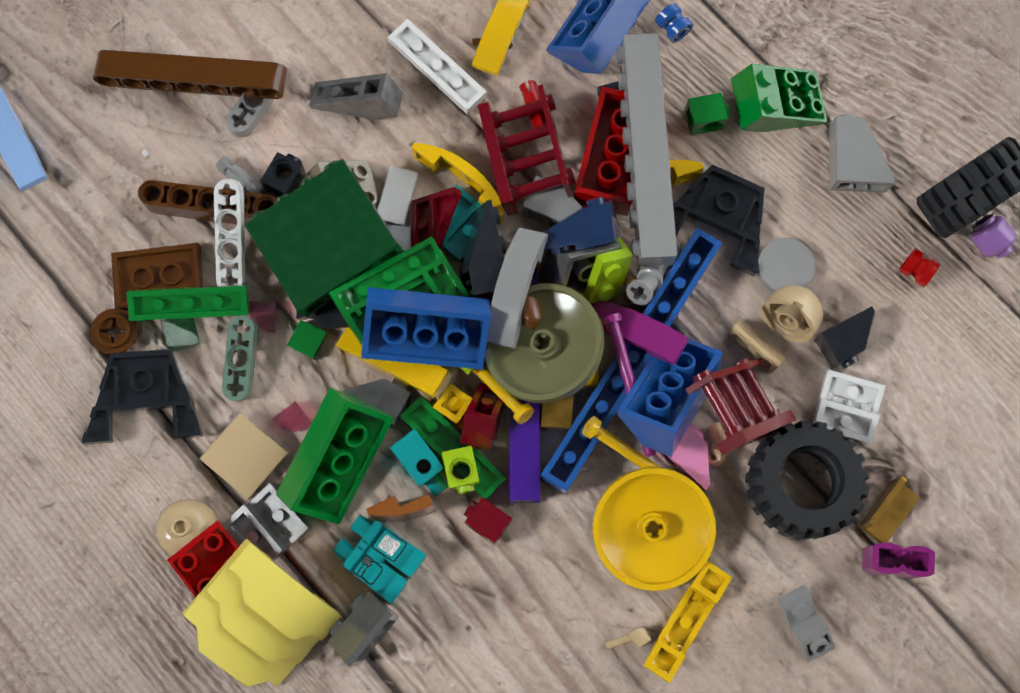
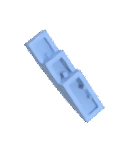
(18, 149)

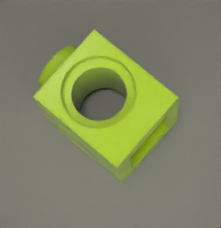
(456, 457)

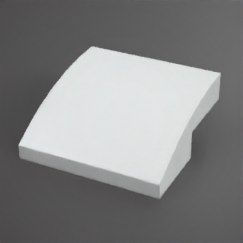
(849, 405)

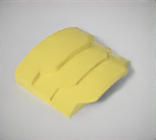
(258, 618)

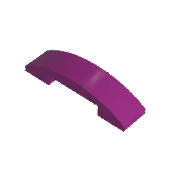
(645, 332)

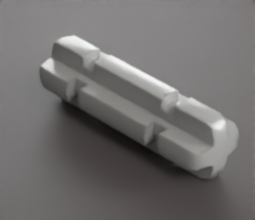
(233, 171)

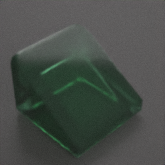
(180, 333)

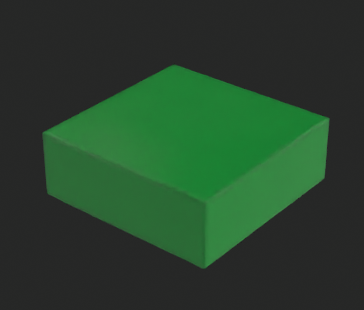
(307, 339)

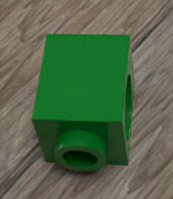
(706, 113)

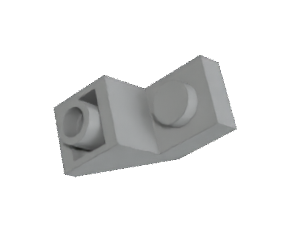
(805, 624)

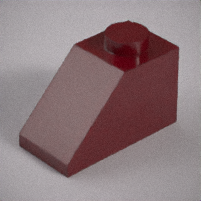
(482, 418)

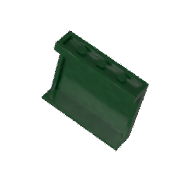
(322, 236)

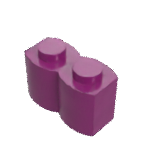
(903, 562)

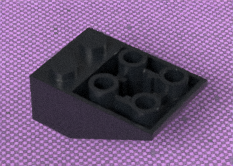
(483, 253)

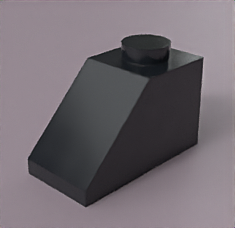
(846, 340)

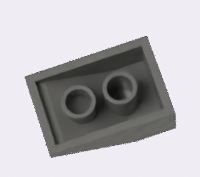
(362, 630)

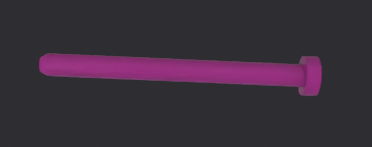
(622, 357)

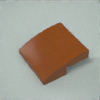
(392, 511)

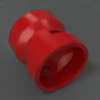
(919, 268)

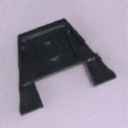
(728, 205)
(142, 383)

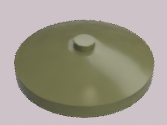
(557, 354)

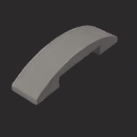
(513, 286)

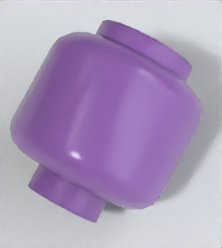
(993, 236)

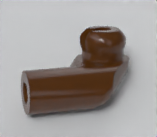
(531, 313)

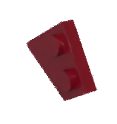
(433, 215)

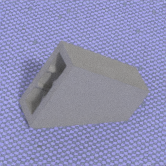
(856, 157)

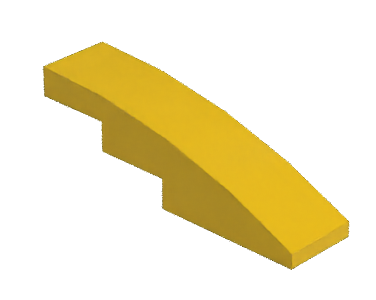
(420, 376)

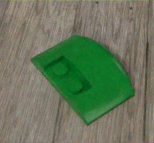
(415, 270)

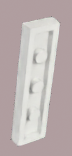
(437, 66)

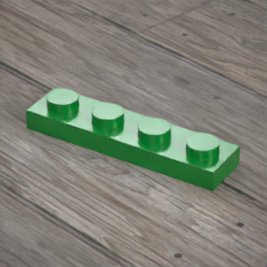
(188, 302)
(444, 437)

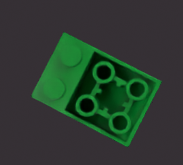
(777, 98)

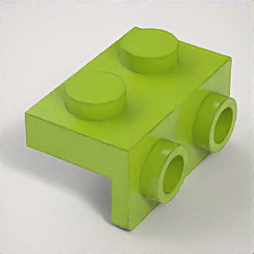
(608, 274)

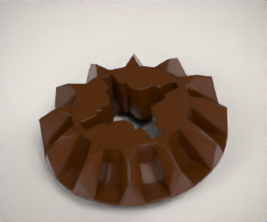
(105, 322)

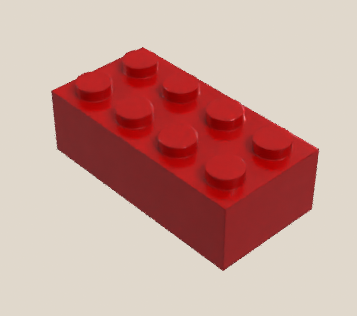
(604, 156)

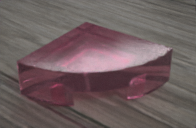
(264, 314)
(292, 419)

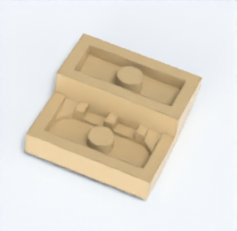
(243, 455)

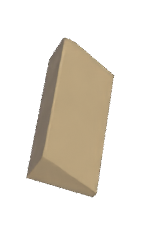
(756, 345)

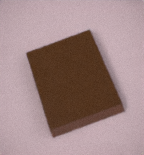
(156, 269)

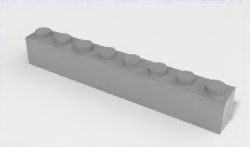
(648, 150)

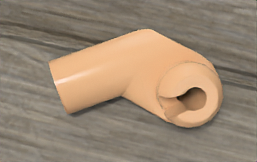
(717, 434)

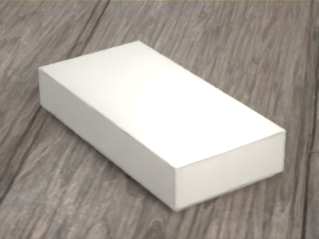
(397, 195)

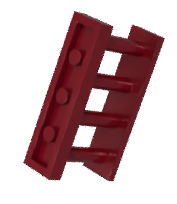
(498, 144)
(747, 430)

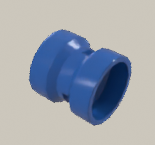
(674, 22)

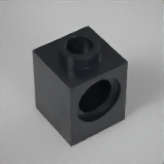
(279, 164)

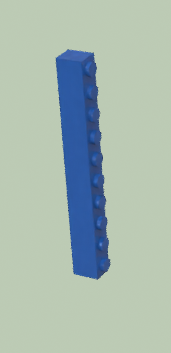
(610, 391)

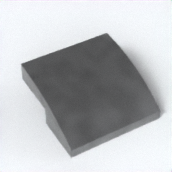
(267, 523)

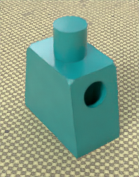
(411, 450)

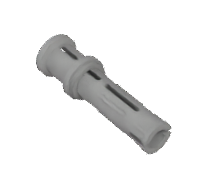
(648, 281)

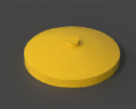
(654, 528)

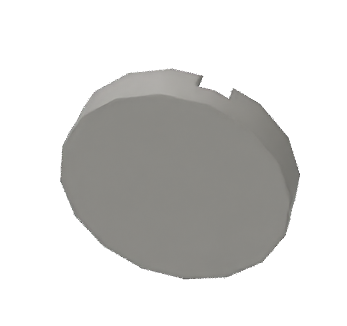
(785, 263)

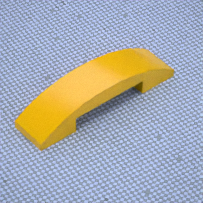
(499, 35)
(435, 157)
(686, 621)

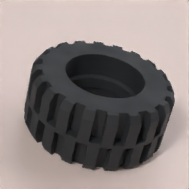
(973, 189)
(840, 461)

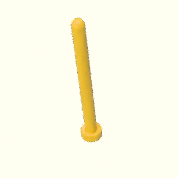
(521, 411)
(594, 429)

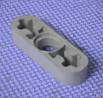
(238, 113)

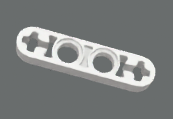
(225, 236)

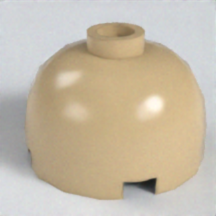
(794, 311)
(182, 523)

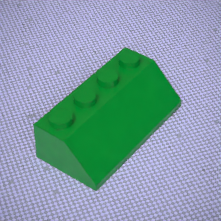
(334, 457)

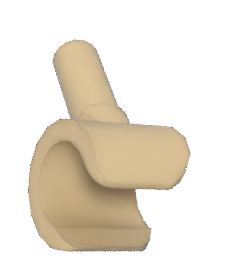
(638, 635)

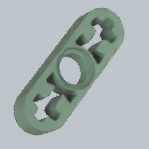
(248, 337)

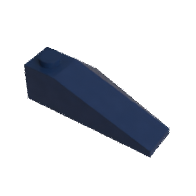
(584, 228)

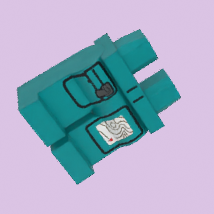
(371, 553)

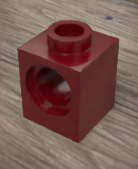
(487, 520)

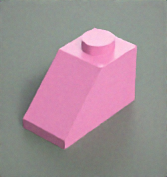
(692, 457)

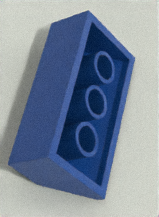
(594, 32)
(425, 328)
(658, 404)

